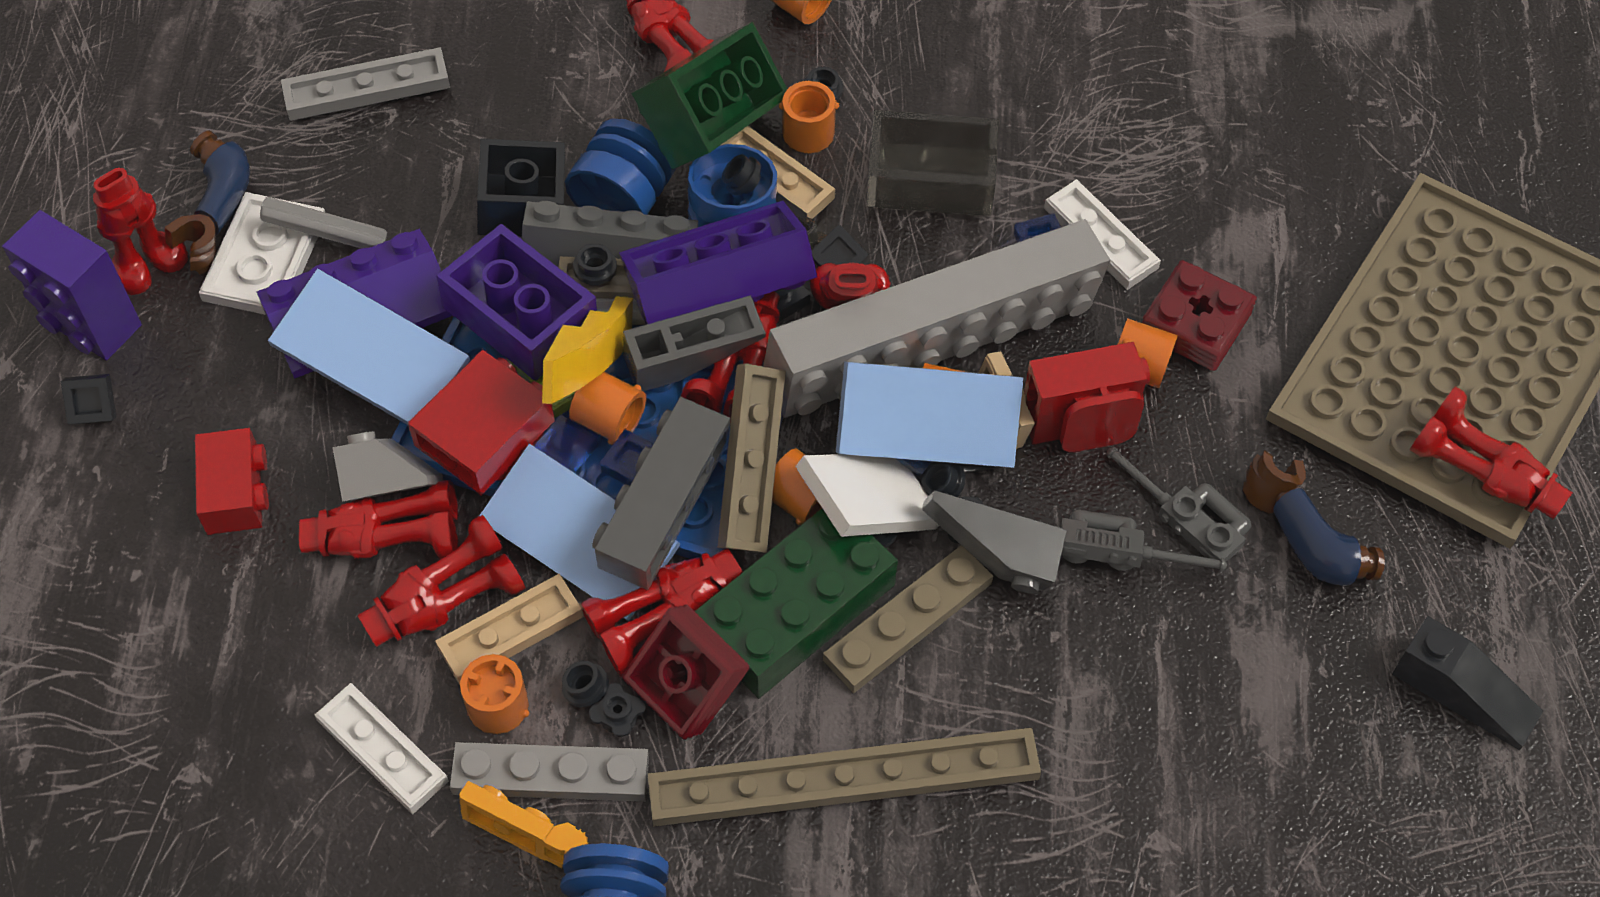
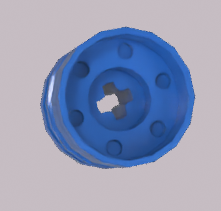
(619, 169)
(708, 193)
(613, 872)

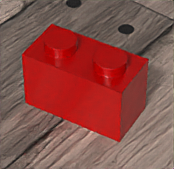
(230, 481)

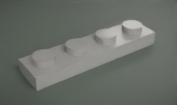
(365, 83)
(552, 771)

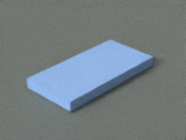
(366, 347)
(929, 414)
(555, 521)

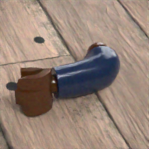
(228, 179)
(1319, 547)

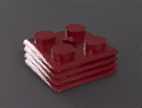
(1221, 309)
(682, 646)

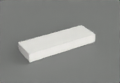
(1128, 255)
(381, 748)

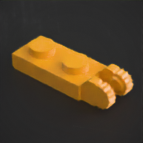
(522, 827)

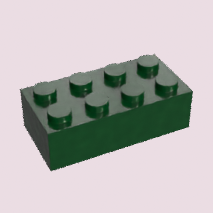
(711, 95)
(798, 598)

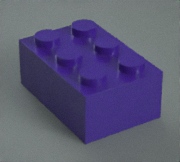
(72, 285)
(513, 298)

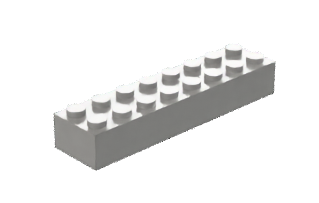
(940, 314)

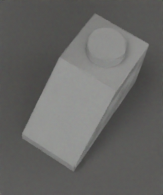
(379, 468)

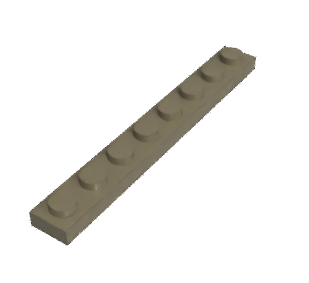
(843, 776)

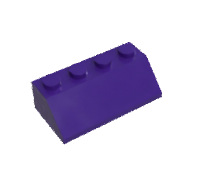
(720, 263)
(393, 273)

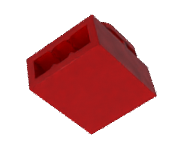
(1087, 397)
(482, 421)

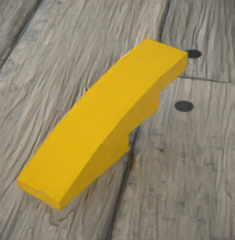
(585, 351)

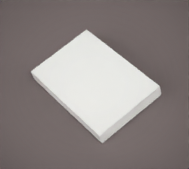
(254, 257)
(866, 494)

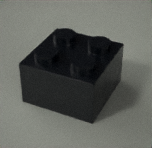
(514, 174)

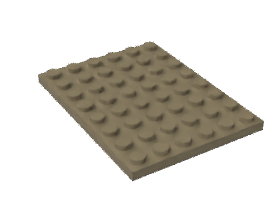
(1441, 305)

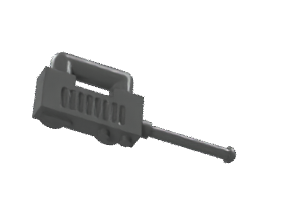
(1188, 520)
(1117, 542)

